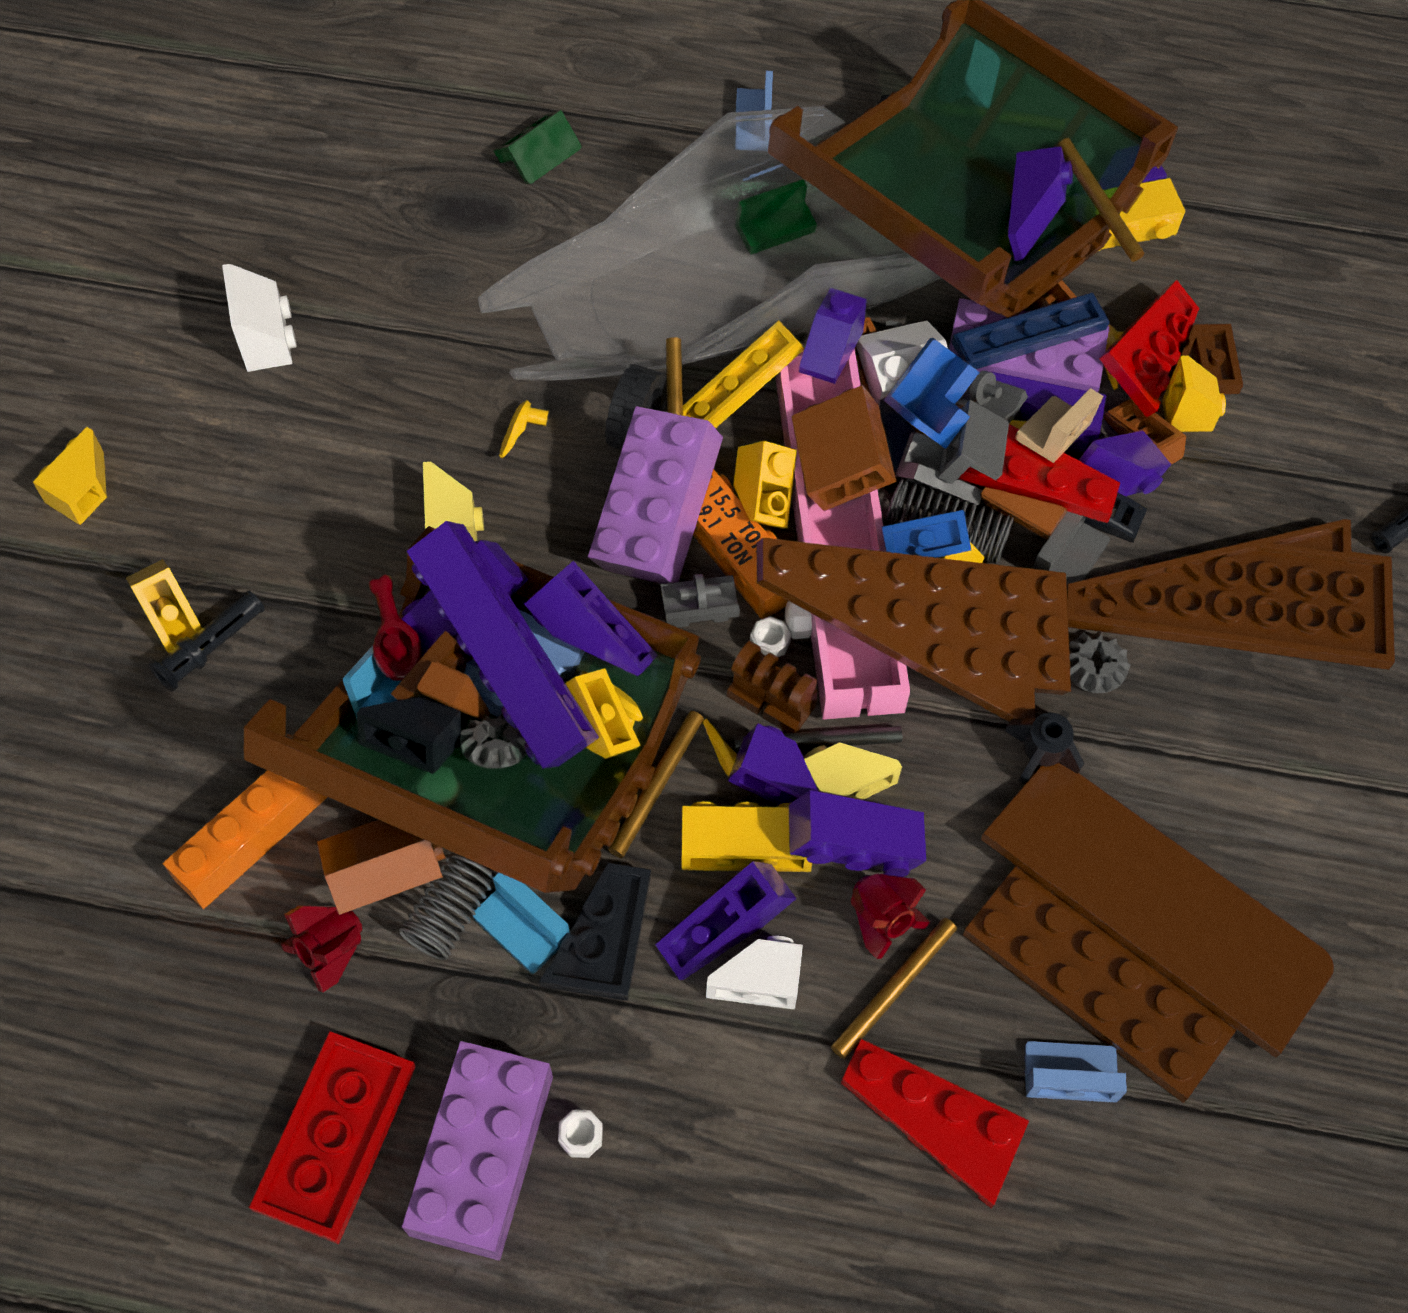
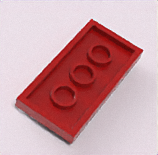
(333, 1137)

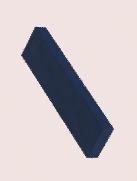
(1030, 331)

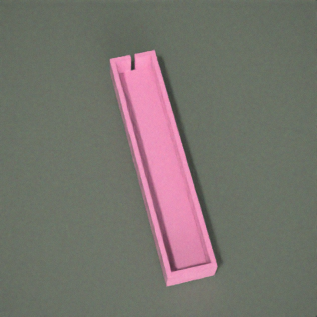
(847, 669)

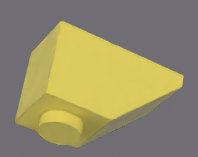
(449, 501)
(851, 771)

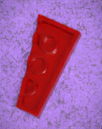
(1151, 346)
(1061, 483)
(950, 1123)

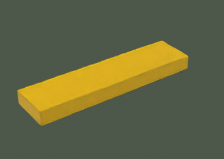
(744, 376)

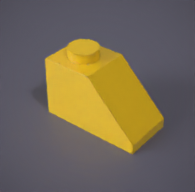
(1193, 398)
(164, 603)
(605, 713)

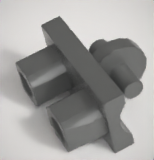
(995, 396)
(700, 600)

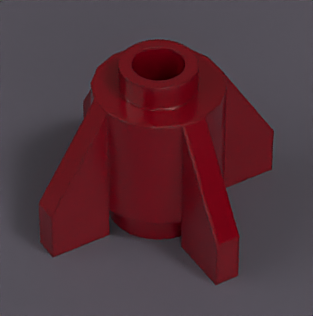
(887, 909)
(323, 941)

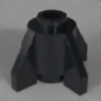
(1046, 742)

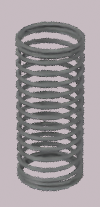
(993, 555)
(411, 929)

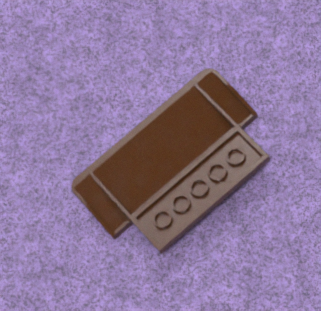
(1139, 934)

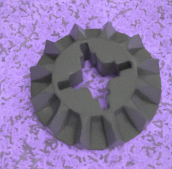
(1083, 671)
(494, 752)

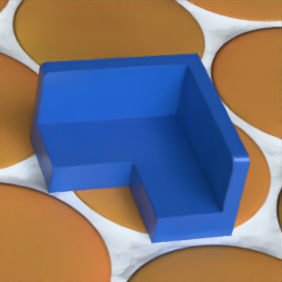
(931, 389)
(929, 536)

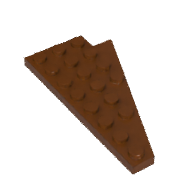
(1268, 595)
(963, 623)

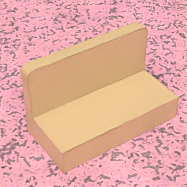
(1058, 424)

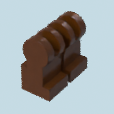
(761, 681)

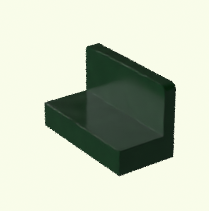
(540, 146)
(774, 217)

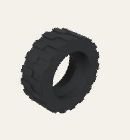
(639, 388)

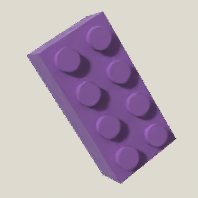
(1066, 364)
(656, 496)
(478, 1151)

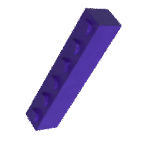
(501, 645)

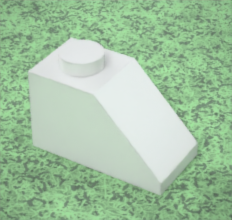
(760, 974)

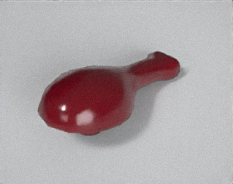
(396, 642)

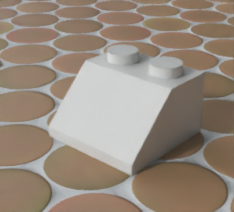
(258, 319)
(890, 352)

